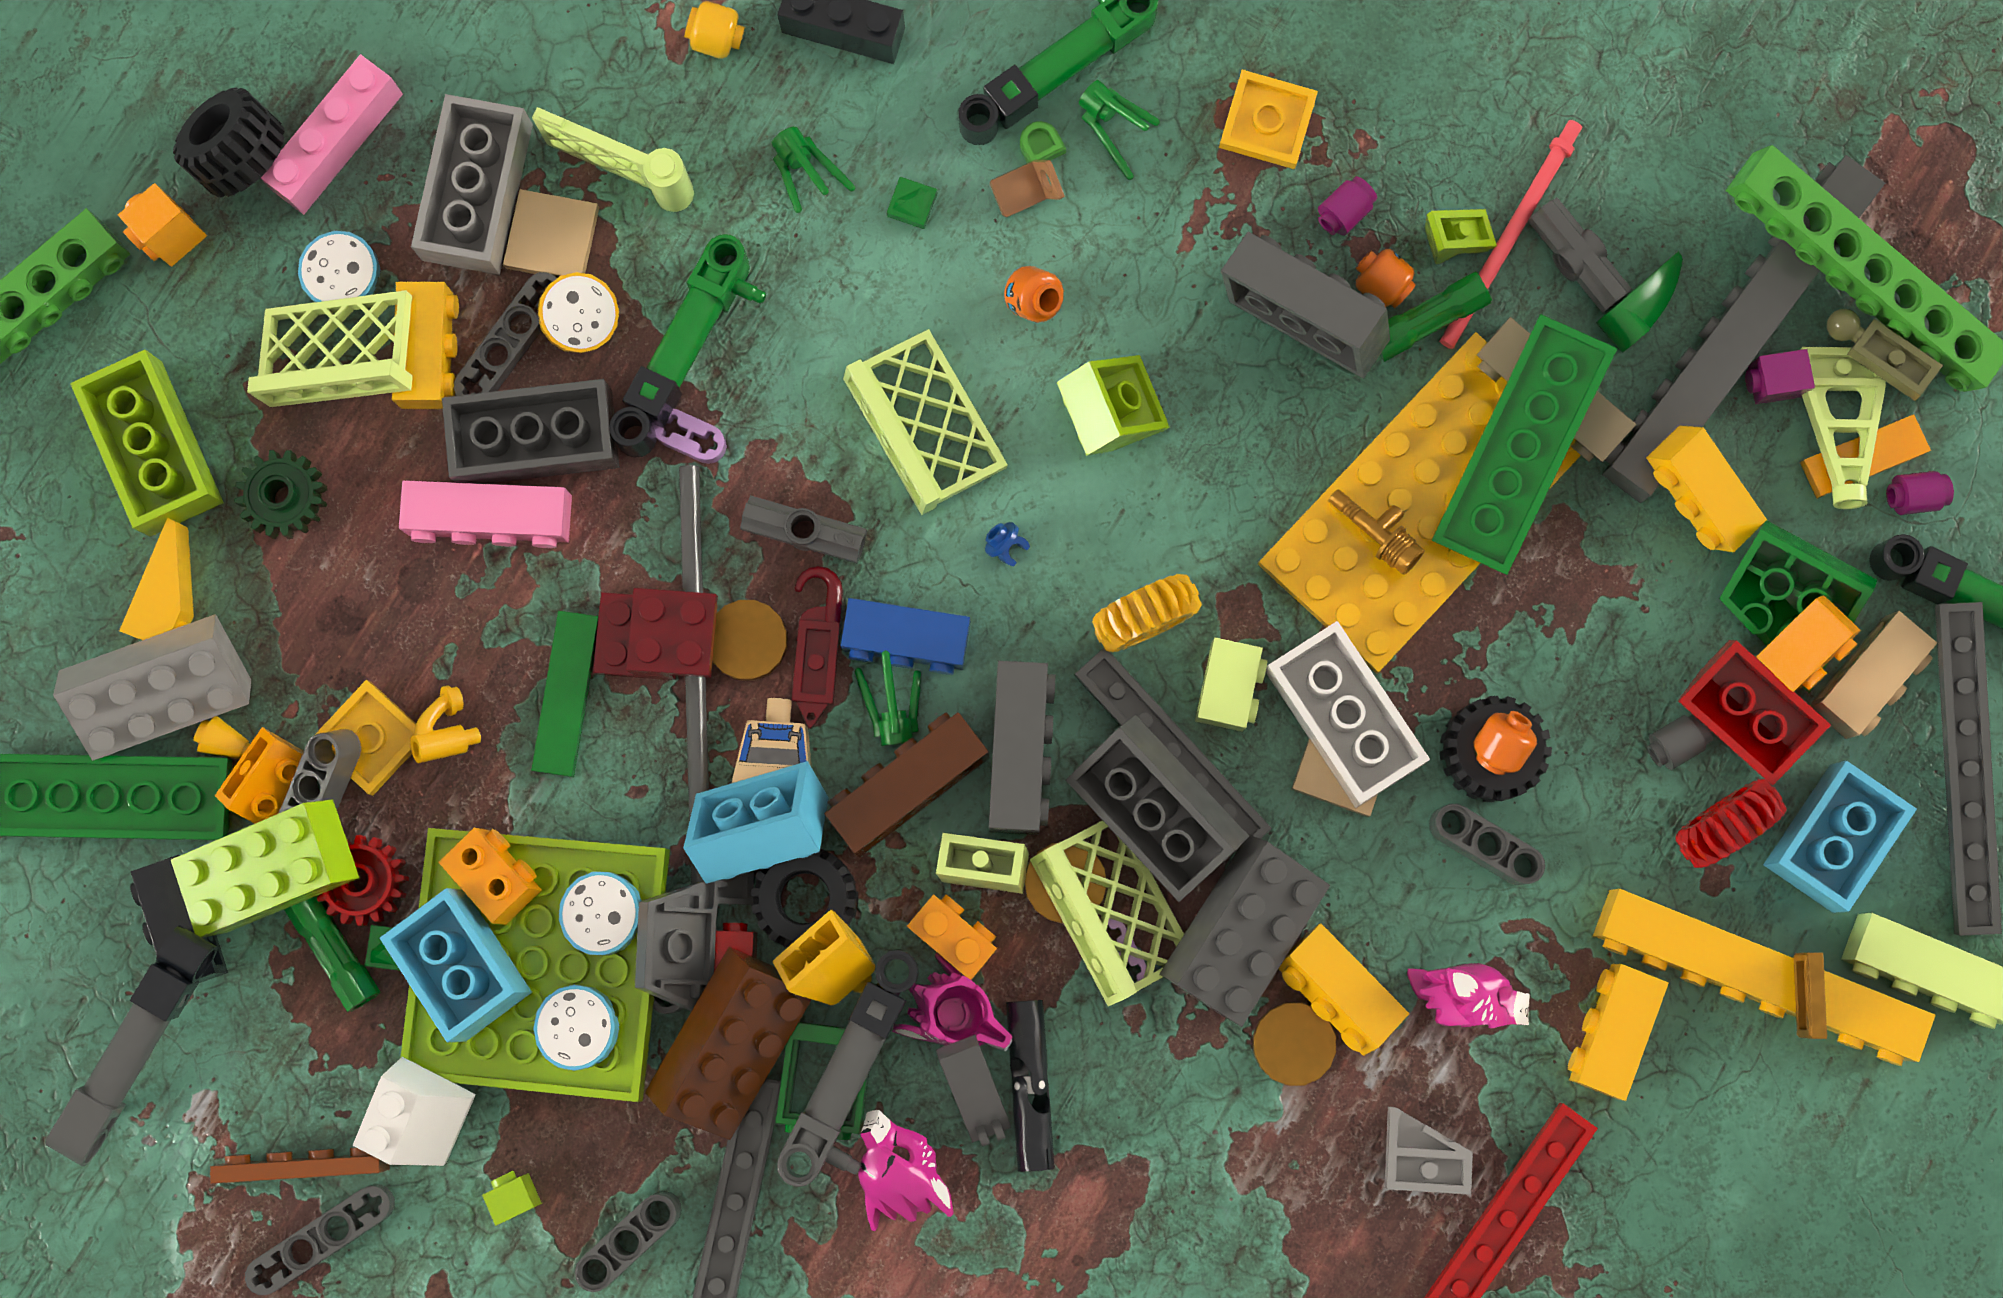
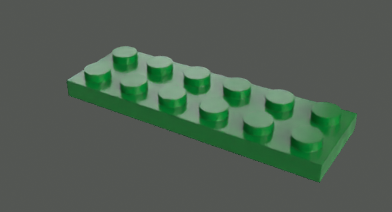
(1524, 444)
(113, 797)

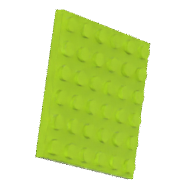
(506, 1049)

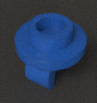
(1000, 540)

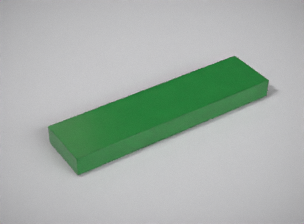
(565, 694)

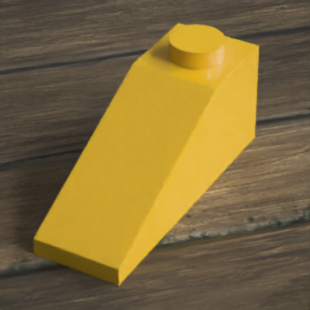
(165, 589)

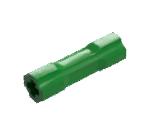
(1454, 302)
(347, 975)

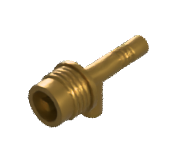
(1396, 548)

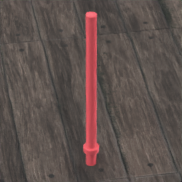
(1560, 149)

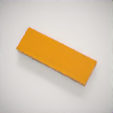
(1893, 446)

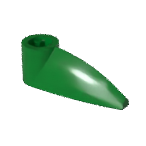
(1642, 306)

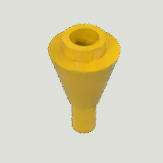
(220, 739)

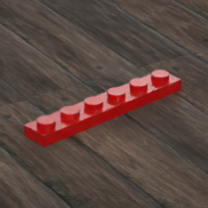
(1515, 1206)

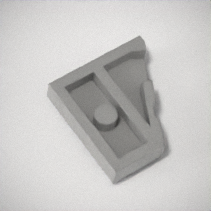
(1424, 1158)

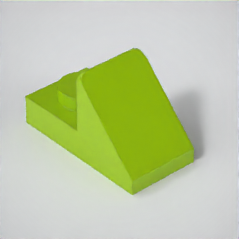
(1458, 233)

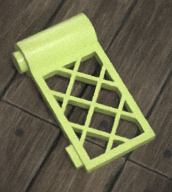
(659, 171)

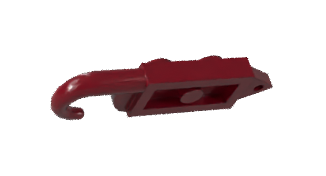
(817, 647)

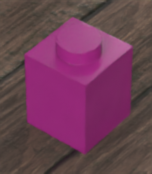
(1780, 376)

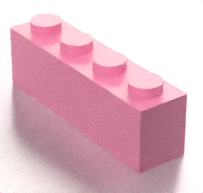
(332, 134)
(485, 512)

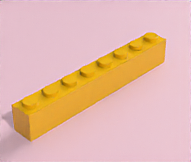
(1758, 973)

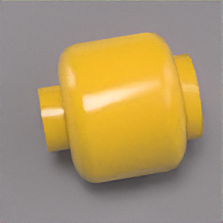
(714, 29)

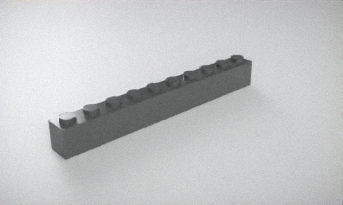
(1732, 339)

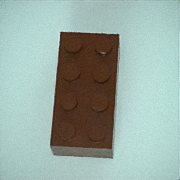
(907, 784)
(727, 1045)

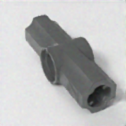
(1579, 255)
(778, 523)

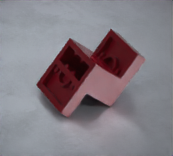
(655, 634)

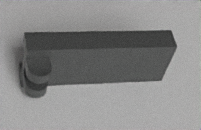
(974, 1090)

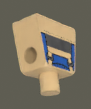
(772, 742)

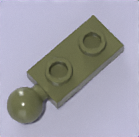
(1884, 353)

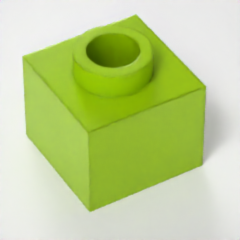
(511, 1197)

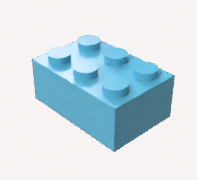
(756, 823)
(1840, 837)
(455, 965)

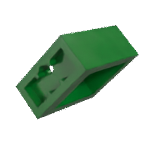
(819, 1034)

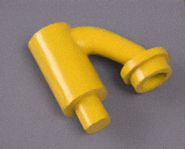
(441, 743)

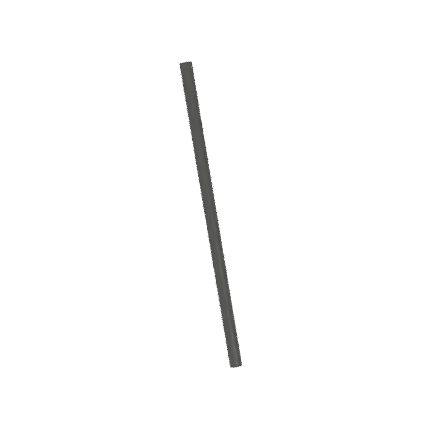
(694, 686)

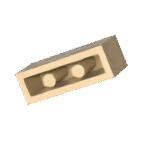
(1874, 675)

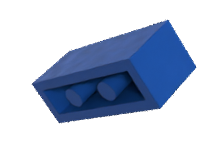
(906, 634)

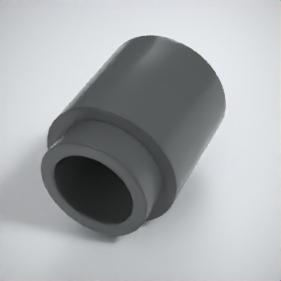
(1678, 741)

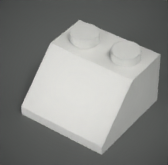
(413, 1116)

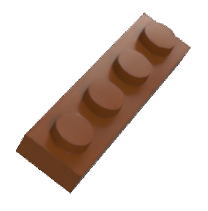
(283, 1166)

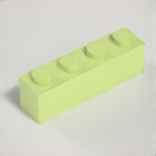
(1927, 967)

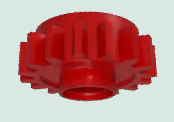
(381, 886)

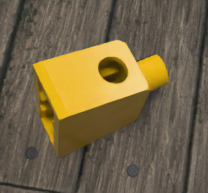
(826, 962)

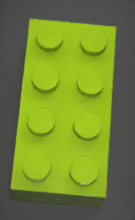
(146, 442)
(264, 868)

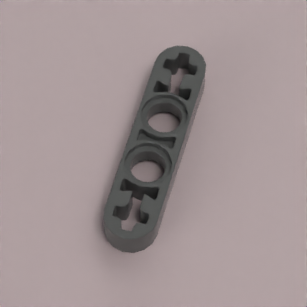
(503, 336)
(318, 1236)

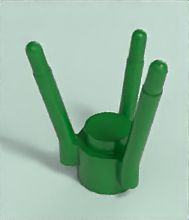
(1103, 104)
(795, 151)
(895, 726)

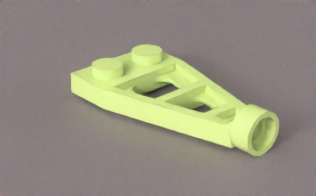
(1839, 372)

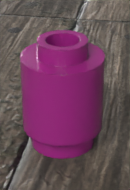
(1346, 206)
(1920, 492)

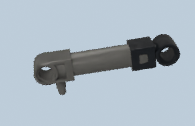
(156, 1002)
(845, 1075)

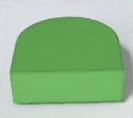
(1041, 142)

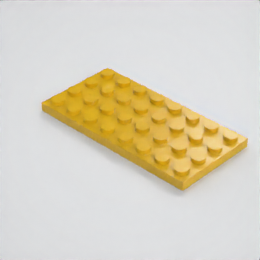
(1410, 465)

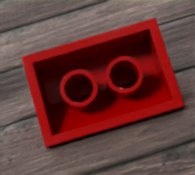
(1753, 711)

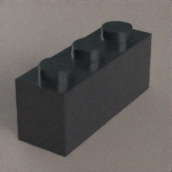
(846, 25)
(164, 909)

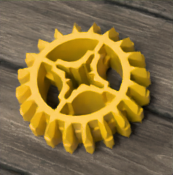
(1146, 612)

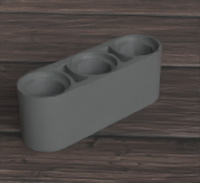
(321, 764)
(1506, 850)
(610, 1251)

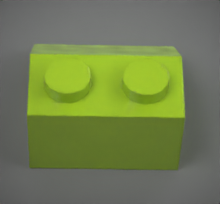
(1112, 404)

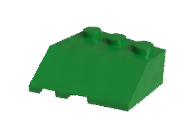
(1784, 577)

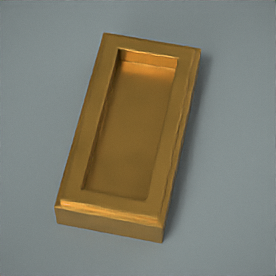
(1810, 995)

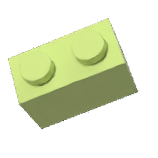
(1230, 684)
(982, 863)

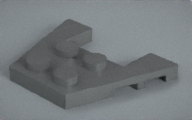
(680, 936)

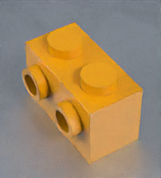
(160, 226)
(1809, 644)
(261, 777)
(491, 875)
(952, 937)

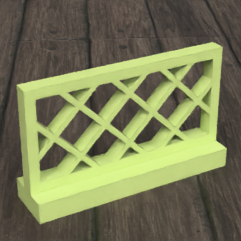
(330, 381)
(891, 428)
(1082, 916)

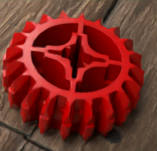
(1730, 823)

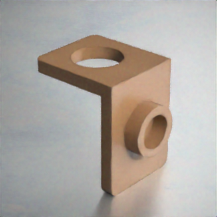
(1026, 187)

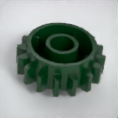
(263, 484)

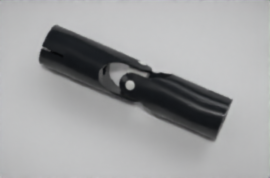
(1028, 1055)

